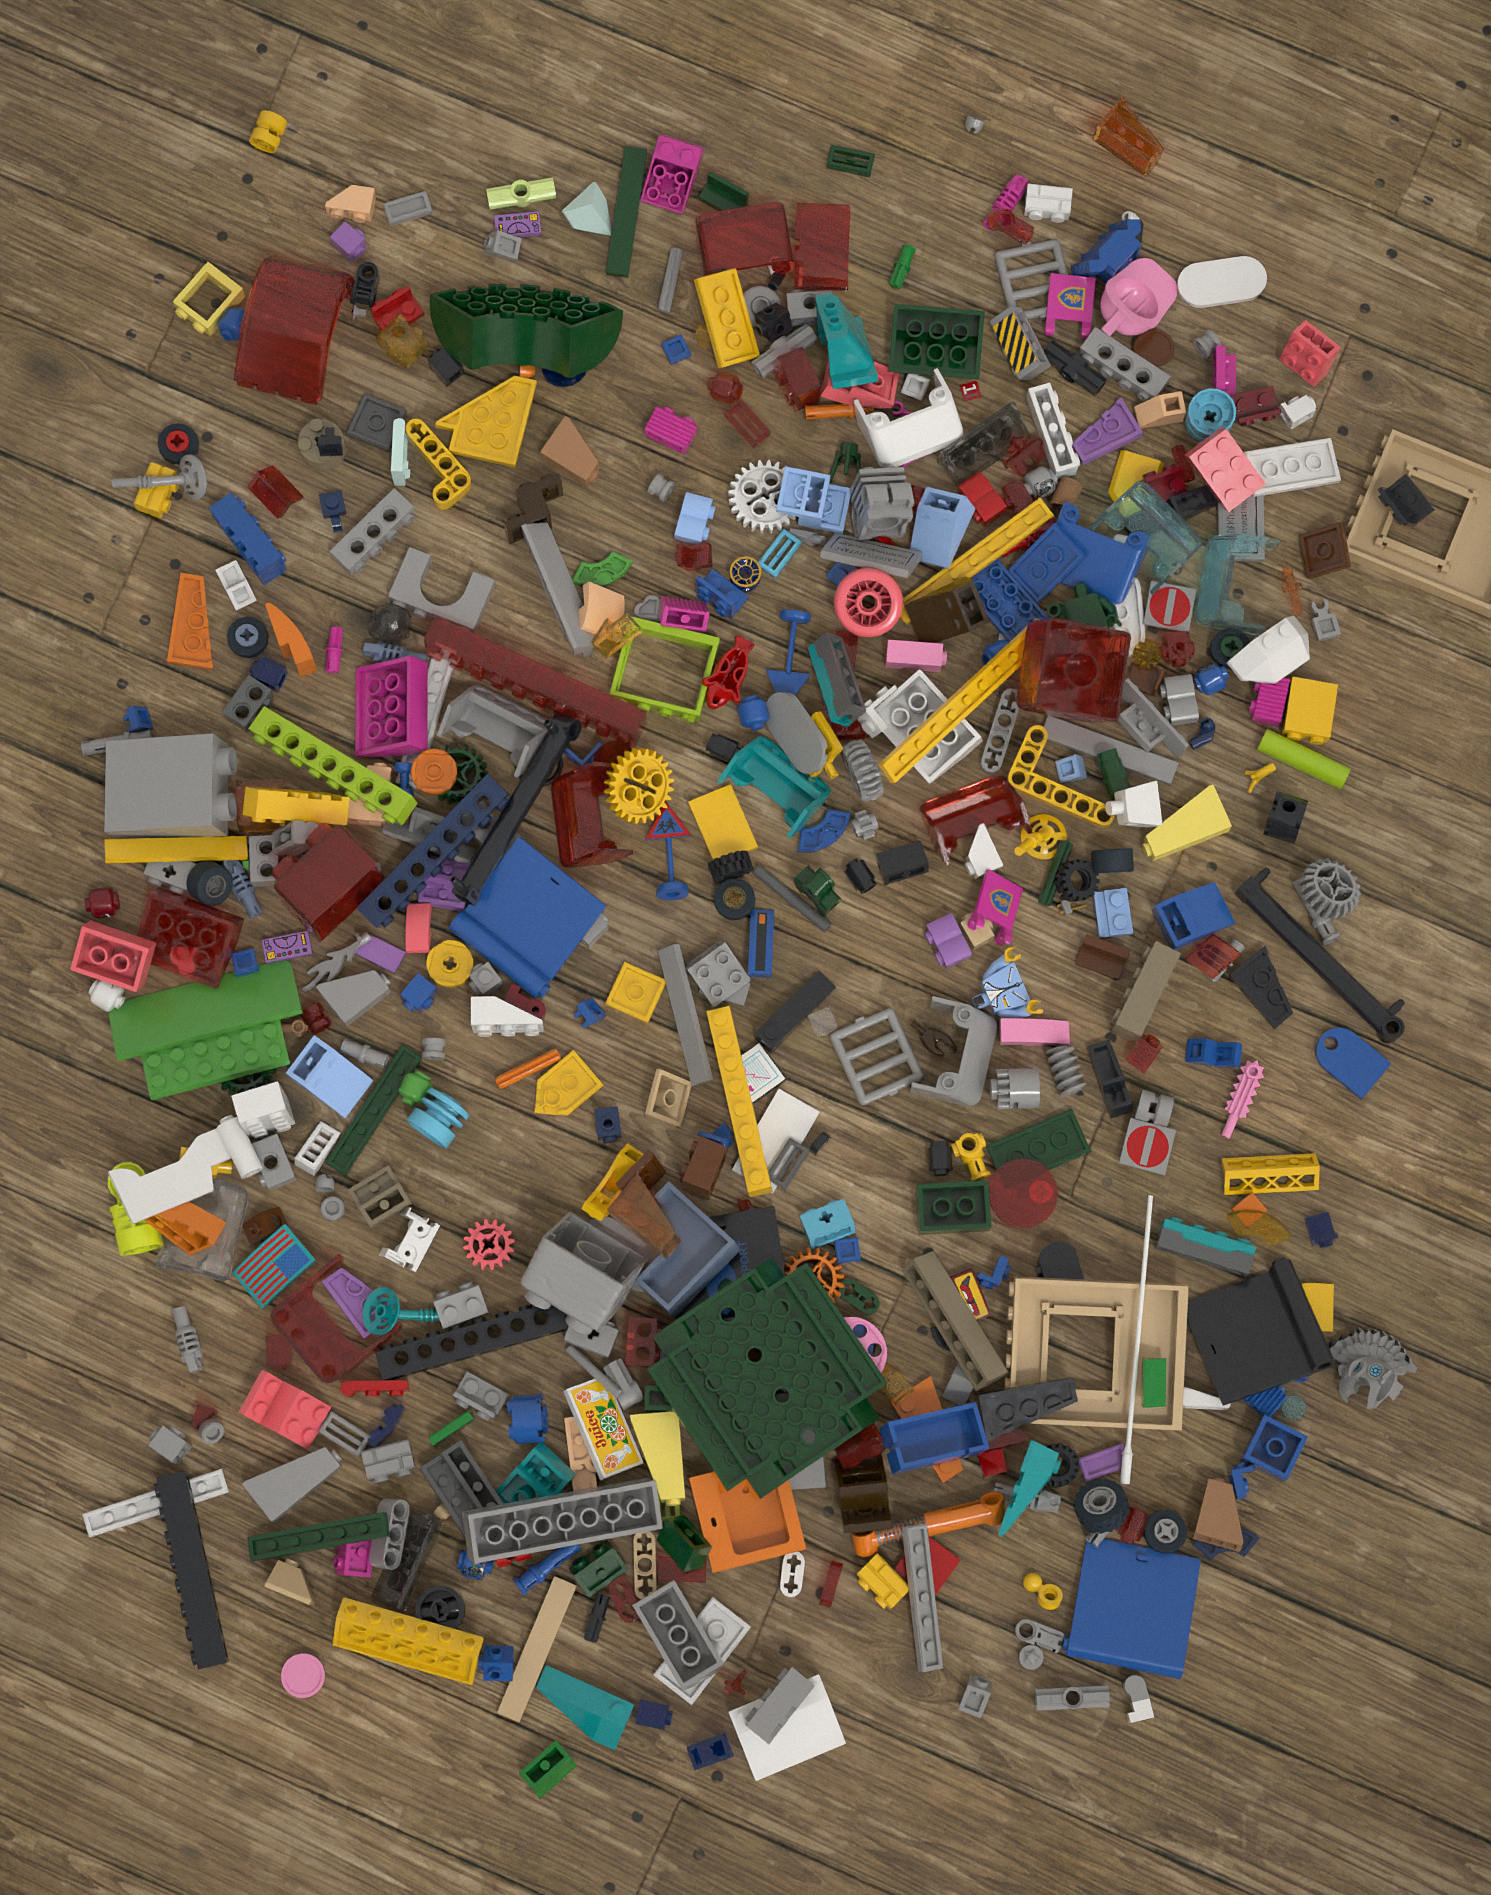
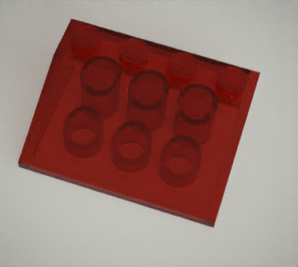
(189, 936)

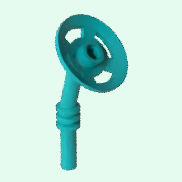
(389, 1313)

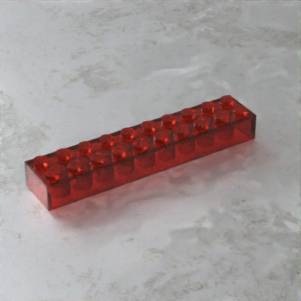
(534, 682)

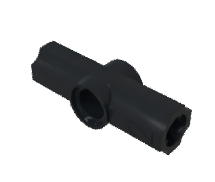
(1074, 368)

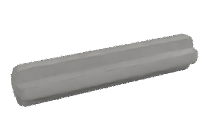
(670, 280)

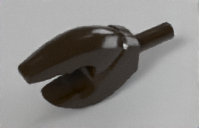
(933, 1036)

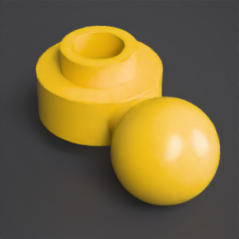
(1033, 1583)

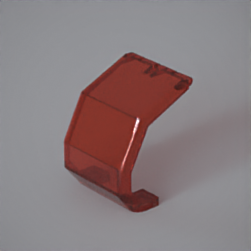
(290, 328)

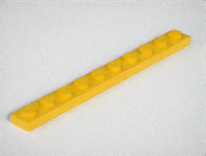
(954, 710)

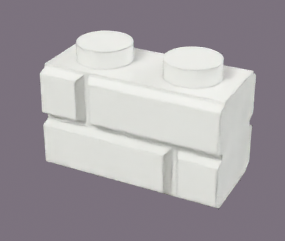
(1048, 202)

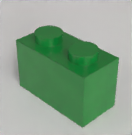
(547, 1769)

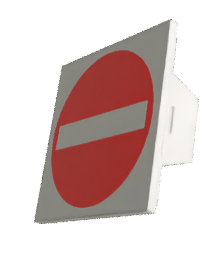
(1170, 607)
(1147, 1146)

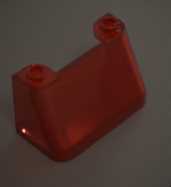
(744, 239)

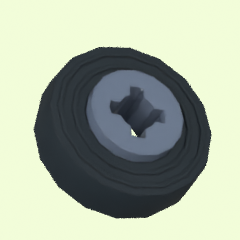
(250, 645)

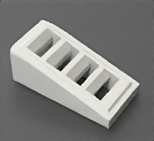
(306, 1165)
(1198, 1400)

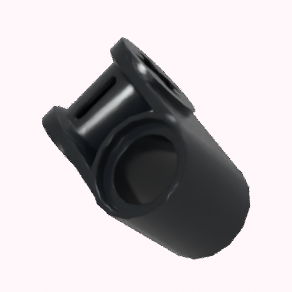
(365, 289)

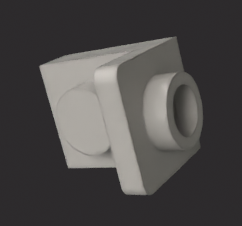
(502, 245)
(975, 1696)

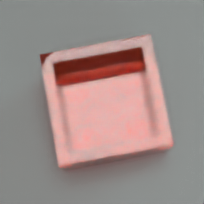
(798, 379)

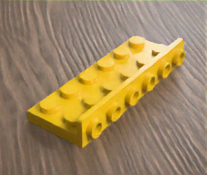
(407, 1641)

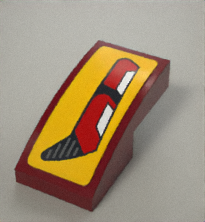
(971, 1293)

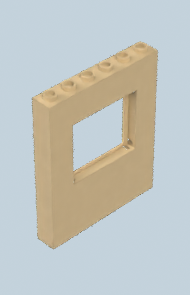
(1467, 566)
(1161, 1337)

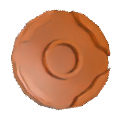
(434, 772)

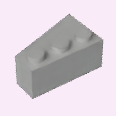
(779, 1704)

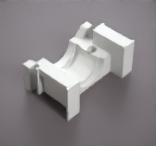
(414, 1242)

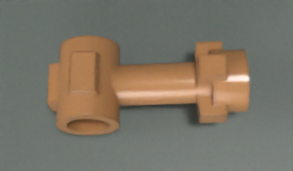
(297, 1027)

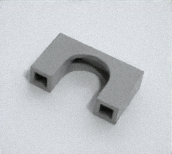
(464, 613)

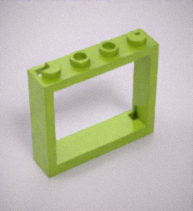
(675, 635)

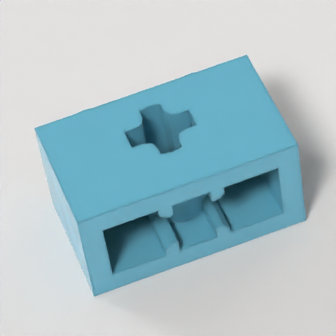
(820, 1232)

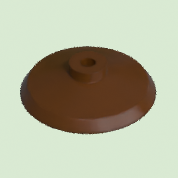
(1155, 347)

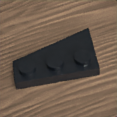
(1261, 986)

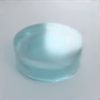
(1293, 1407)

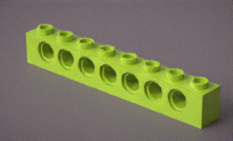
(270, 722)

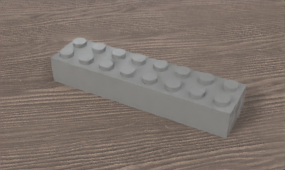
(561, 1520)

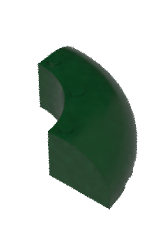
(525, 327)

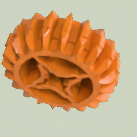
(822, 1261)

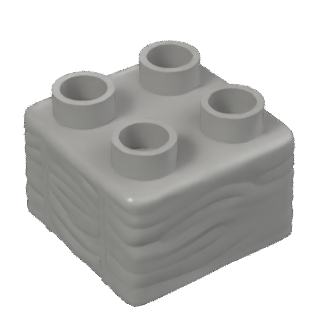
(581, 1273)

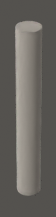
(593, 1371)

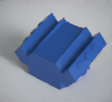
(1111, 252)

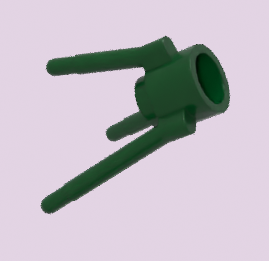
(847, 454)

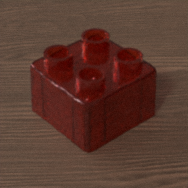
(1073, 670)
(326, 880)

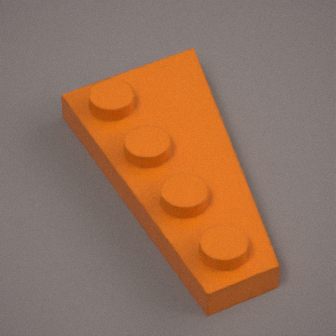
(190, 627)
(922, 1401)

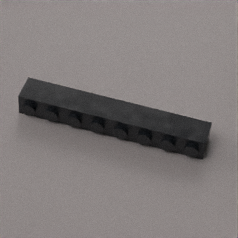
(192, 1570)

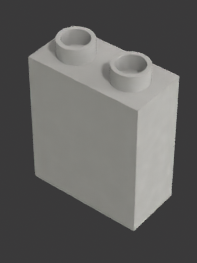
(169, 787)

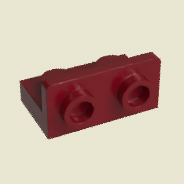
(1255, 405)
(1167, 483)

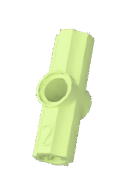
(535, 191)

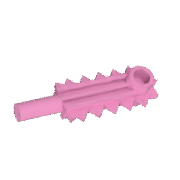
(1242, 1096)

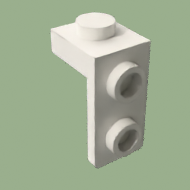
(870, 720)

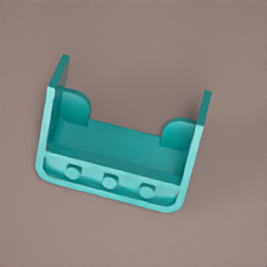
(775, 775)

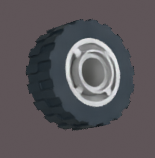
(1101, 1506)

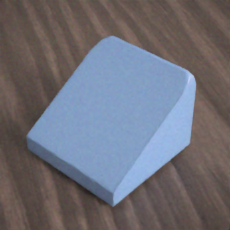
(1071, 769)

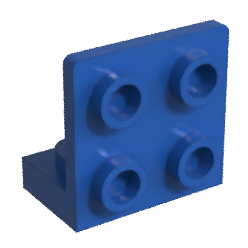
(721, 594)

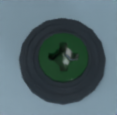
(1229, 637)

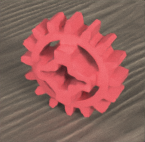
(496, 1235)

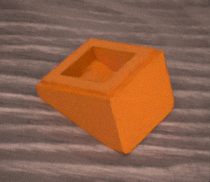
(1251, 1202)

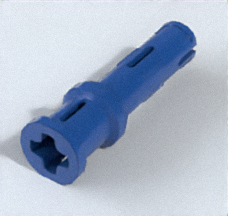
(537, 1572)

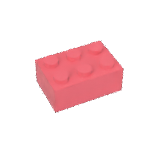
(1225, 469)
(113, 956)

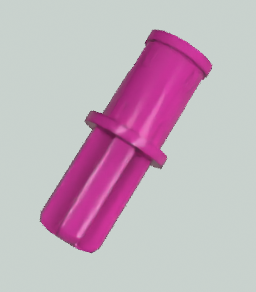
(334, 650)

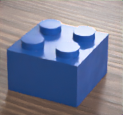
(1273, 1448)

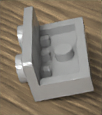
(460, 1304)

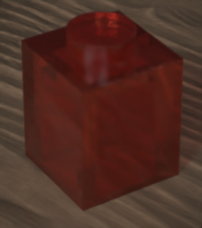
(278, 1353)

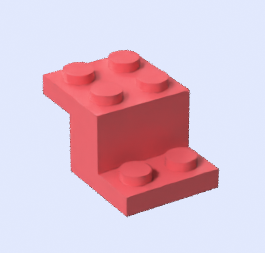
(284, 1409)

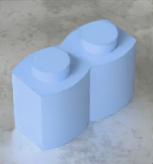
(694, 518)

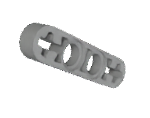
(1000, 731)

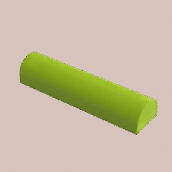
(1303, 759)

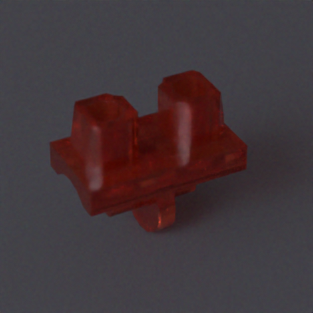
(1032, 449)

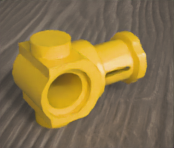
(974, 1157)

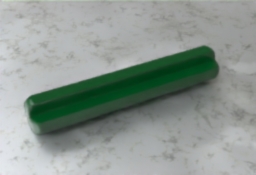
(1049, 888)

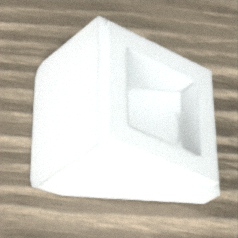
(916, 385)

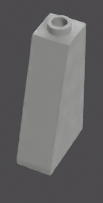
(291, 1483)

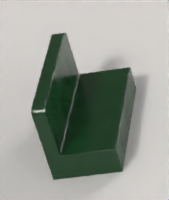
(722, 194)

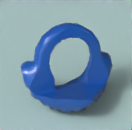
(721, 1135)

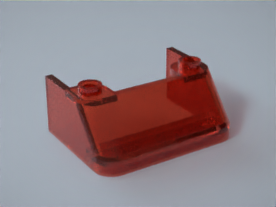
(962, 811)
(579, 817)

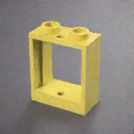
(209, 272)

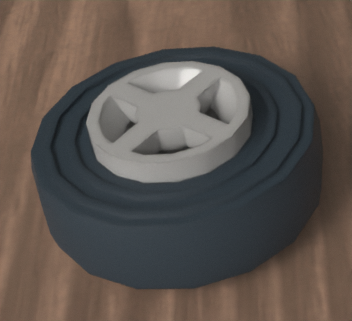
(1171, 1525)

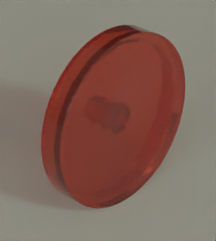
(1023, 1193)

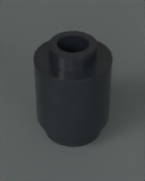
(722, 747)
(860, 876)
(940, 1158)

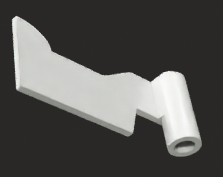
(189, 1176)

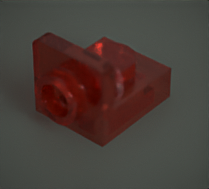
(1144, 1052)

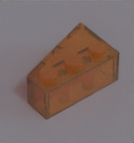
(1128, 139)

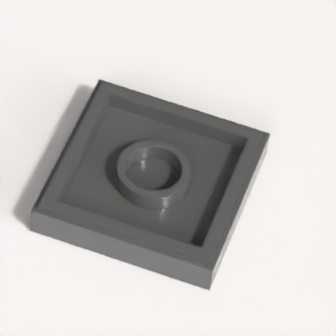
(375, 422)

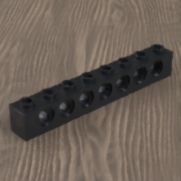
(387, 1355)

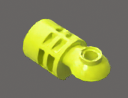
(131, 1237)

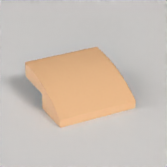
(599, 605)

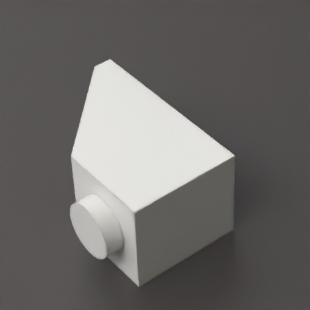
(982, 854)

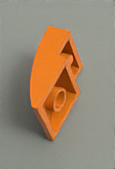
(291, 641)

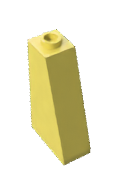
(1190, 825)
(661, 1447)

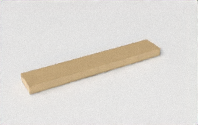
(536, 1649)

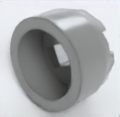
(975, 123)
(324, 1184)

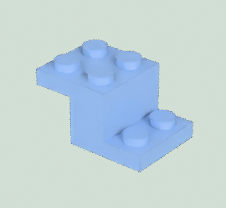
(813, 500)

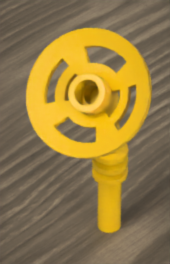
(1041, 838)

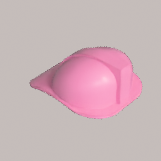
(1137, 298)

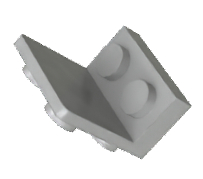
(717, 973)

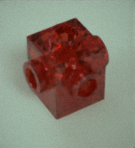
(1177, 648)

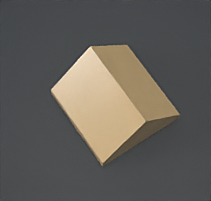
(668, 1099)

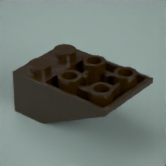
(947, 612)

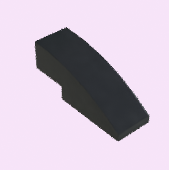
(1110, 1079)

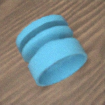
(1214, 404)
(436, 1120)

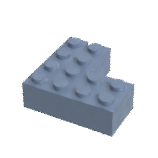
(694, 1262)

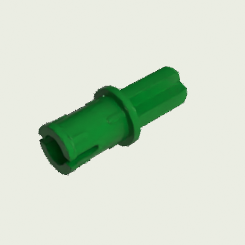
(902, 266)

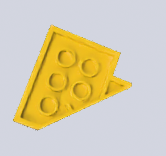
(493, 423)

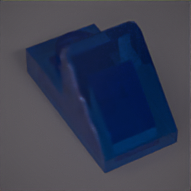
(710, 1751)

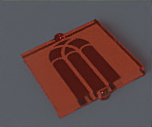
(1212, 956)

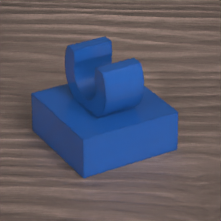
(138, 718)
(590, 1011)

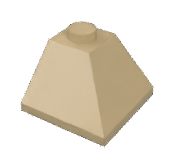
(290, 1581)

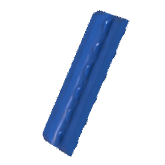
(1005, 600)

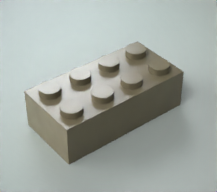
(1146, 990)

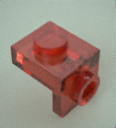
(694, 556)

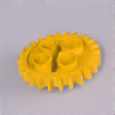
(631, 806)

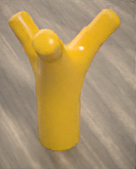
(1258, 774)

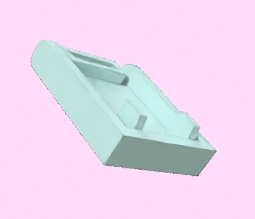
(399, 461)

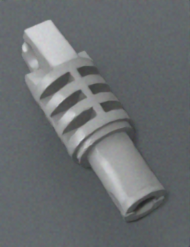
(187, 1340)
(1043, 1501)

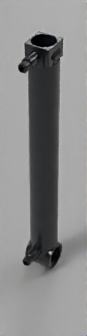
(561, 731)
(1320, 959)

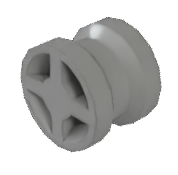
(1206, 343)
(661, 487)
(433, 1048)

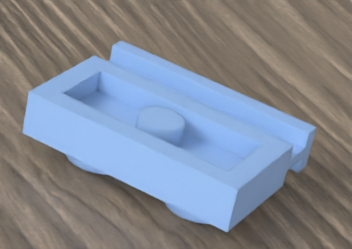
(1112, 913)

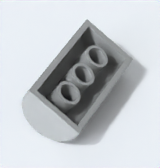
(678, 1636)

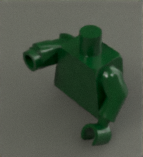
(1086, 609)

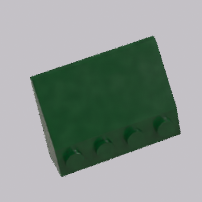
(934, 339)

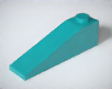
(1034, 1475)

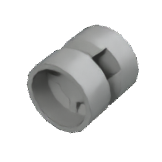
(1161, 1111)

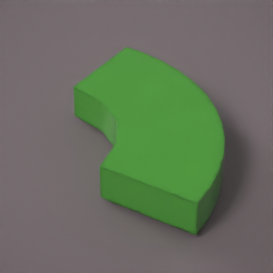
(603, 572)

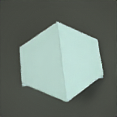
(589, 211)

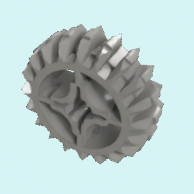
(862, 770)
(1333, 886)

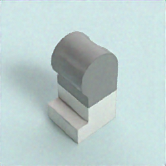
(1139, 1699)

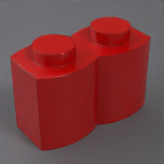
(983, 497)

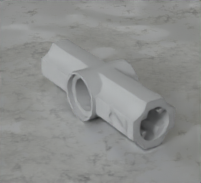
(766, 362)
(1087, 1698)

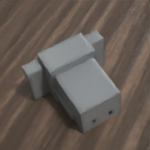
(358, 313)

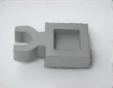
(1325, 624)

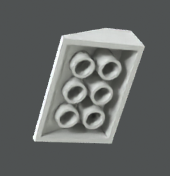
(909, 709)
(805, 1735)

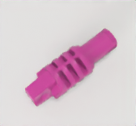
(1009, 196)

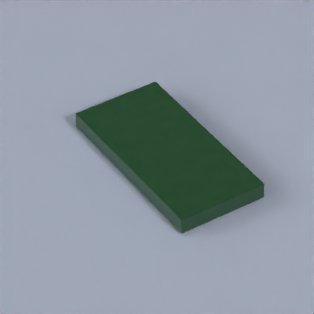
(1047, 1142)

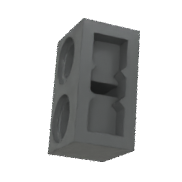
(243, 701)

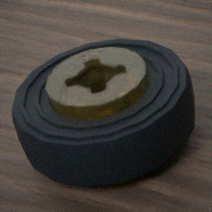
(738, 906)

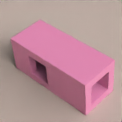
(915, 656)

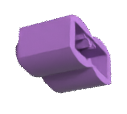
(948, 941)

